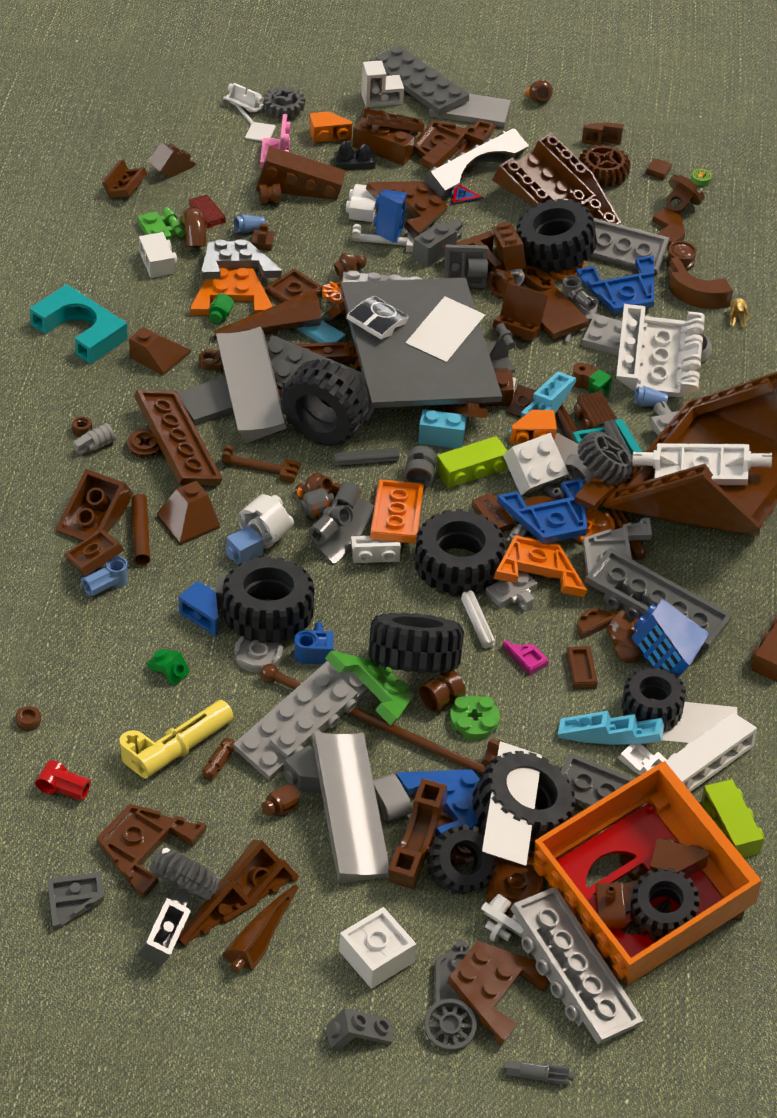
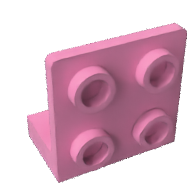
(282, 143)

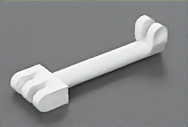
(357, 236)

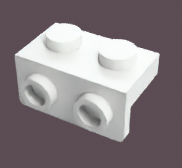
(370, 551)

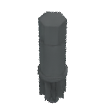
(541, 1072)

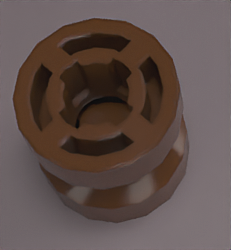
(269, 194)

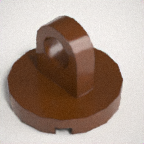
(685, 191)

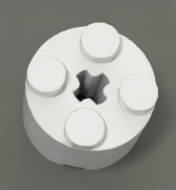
(267, 518)

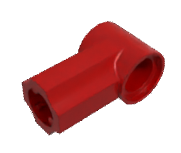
(57, 779)

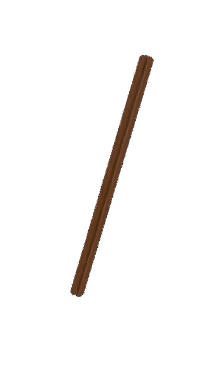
(620, 518)

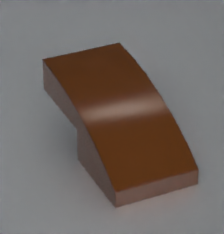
(604, 132)
(594, 493)

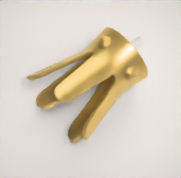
(738, 308)

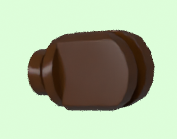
(281, 801)

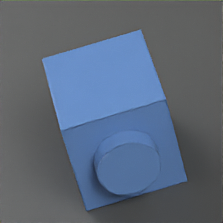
(244, 545)

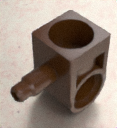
(611, 904)

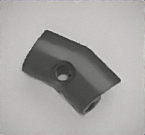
(341, 521)

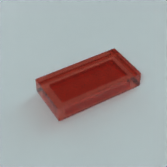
(211, 213)

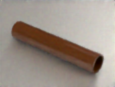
(140, 528)

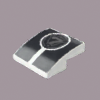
(377, 317)

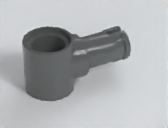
(576, 294)

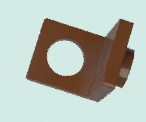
(522, 398)

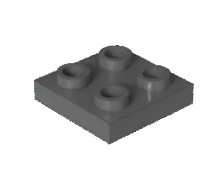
(467, 263)

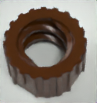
(81, 421)

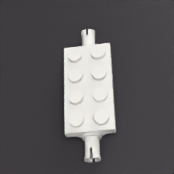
(726, 461)

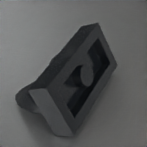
(348, 159)

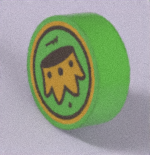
(701, 177)

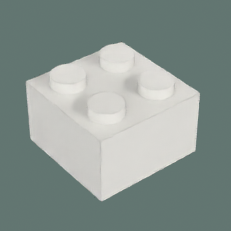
(535, 464)

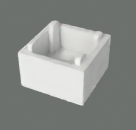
(377, 947)

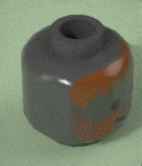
(315, 503)

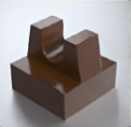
(262, 238)

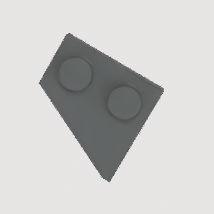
(73, 896)

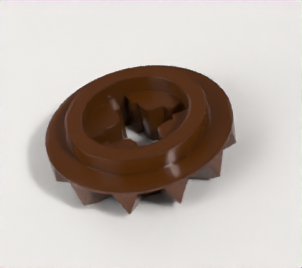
(143, 436)

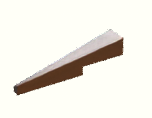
(294, 313)
(247, 881)

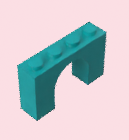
(69, 304)

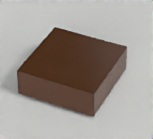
(658, 168)

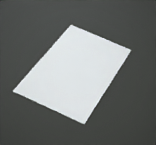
(445, 329)
(696, 720)

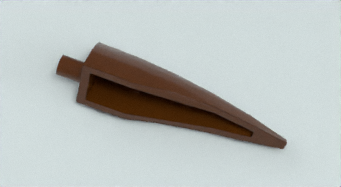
(254, 939)

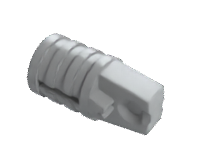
(94, 439)

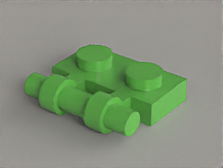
(153, 223)

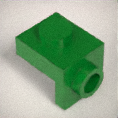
(170, 663)

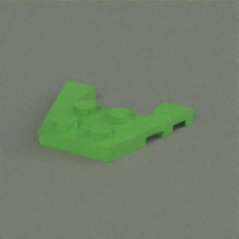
(380, 681)

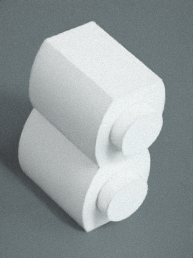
(361, 204)

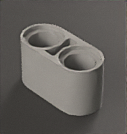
(391, 797)

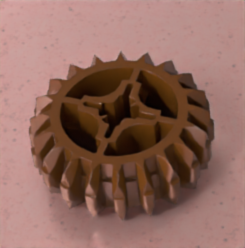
(606, 164)

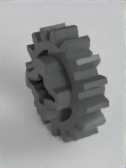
(284, 101)

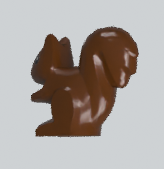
(620, 634)

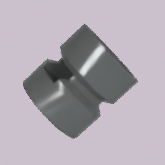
(420, 465)

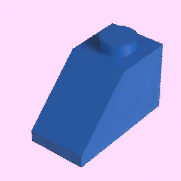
(200, 606)

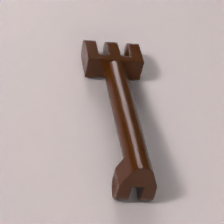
(287, 471)

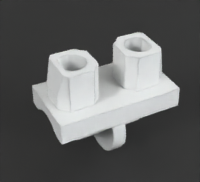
(496, 911)

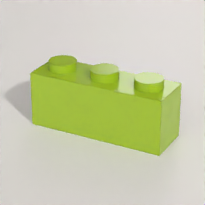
(471, 462)
(729, 812)

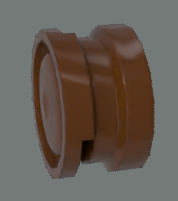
(685, 252)

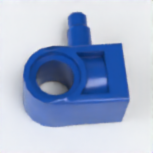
(313, 646)

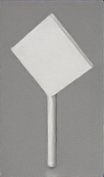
(257, 130)

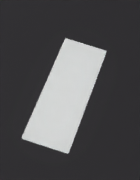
(503, 834)

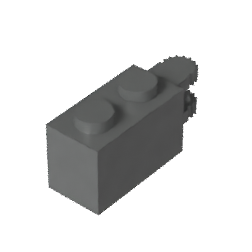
(429, 244)
(165, 928)

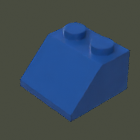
(390, 214)

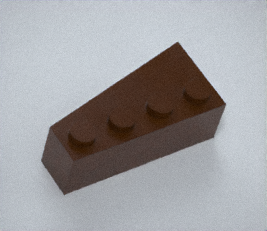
(300, 175)

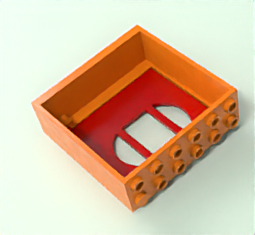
(671, 812)

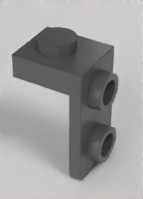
(360, 1025)

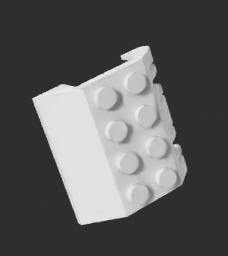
(660, 352)

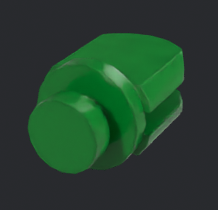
(220, 308)

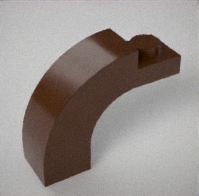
(695, 291)

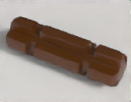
(218, 759)

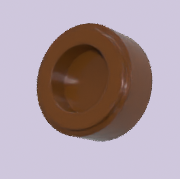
(28, 718)

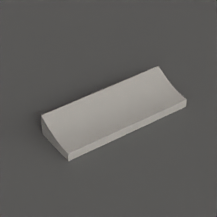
(251, 383)
(350, 807)

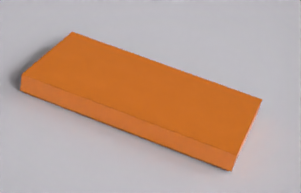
(397, 511)

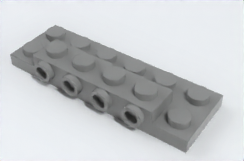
(294, 720)
(574, 966)

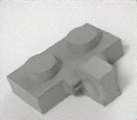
(506, 592)

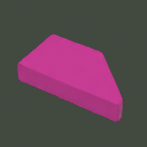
(526, 656)

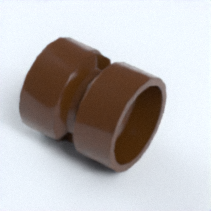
(440, 691)

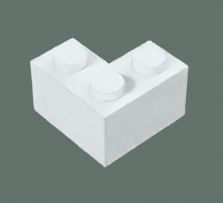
(379, 88)

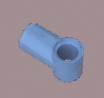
(112, 575)

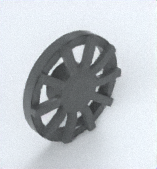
(450, 1024)

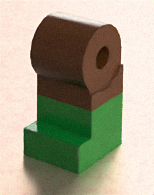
(591, 378)

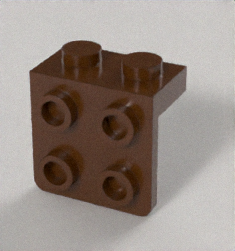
(522, 311)

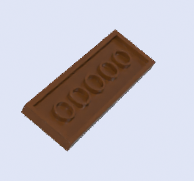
(178, 437)

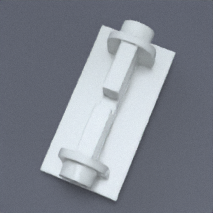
(251, 101)

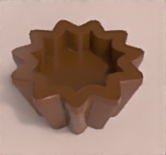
(499, 281)

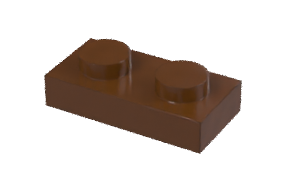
(467, 410)

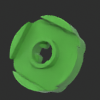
(482, 707)

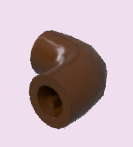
(195, 228)

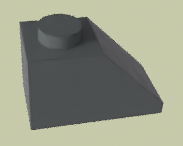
(302, 771)

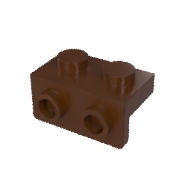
(123, 181)

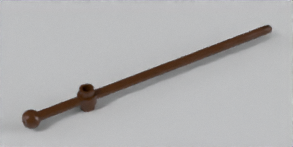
(270, 673)

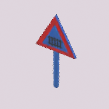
(463, 194)

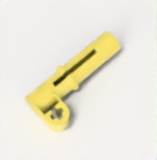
(175, 743)

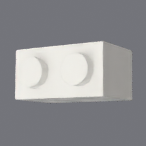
(157, 254)

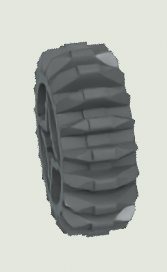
(606, 457)
(184, 873)

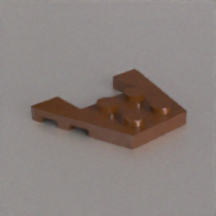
(397, 122)
(438, 130)
(420, 203)
(134, 838)
(515, 880)
(486, 977)

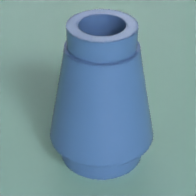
(247, 223)
(649, 397)

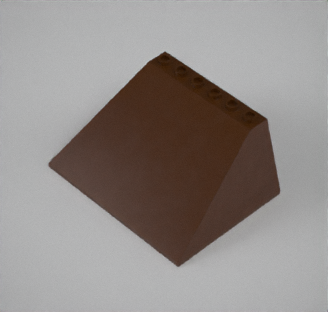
(727, 416)

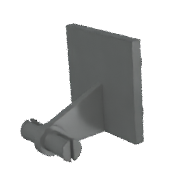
(500, 350)

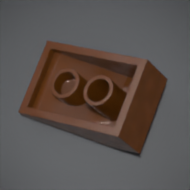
(94, 506)

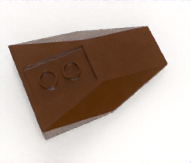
(554, 174)

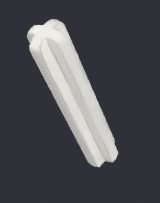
(478, 619)

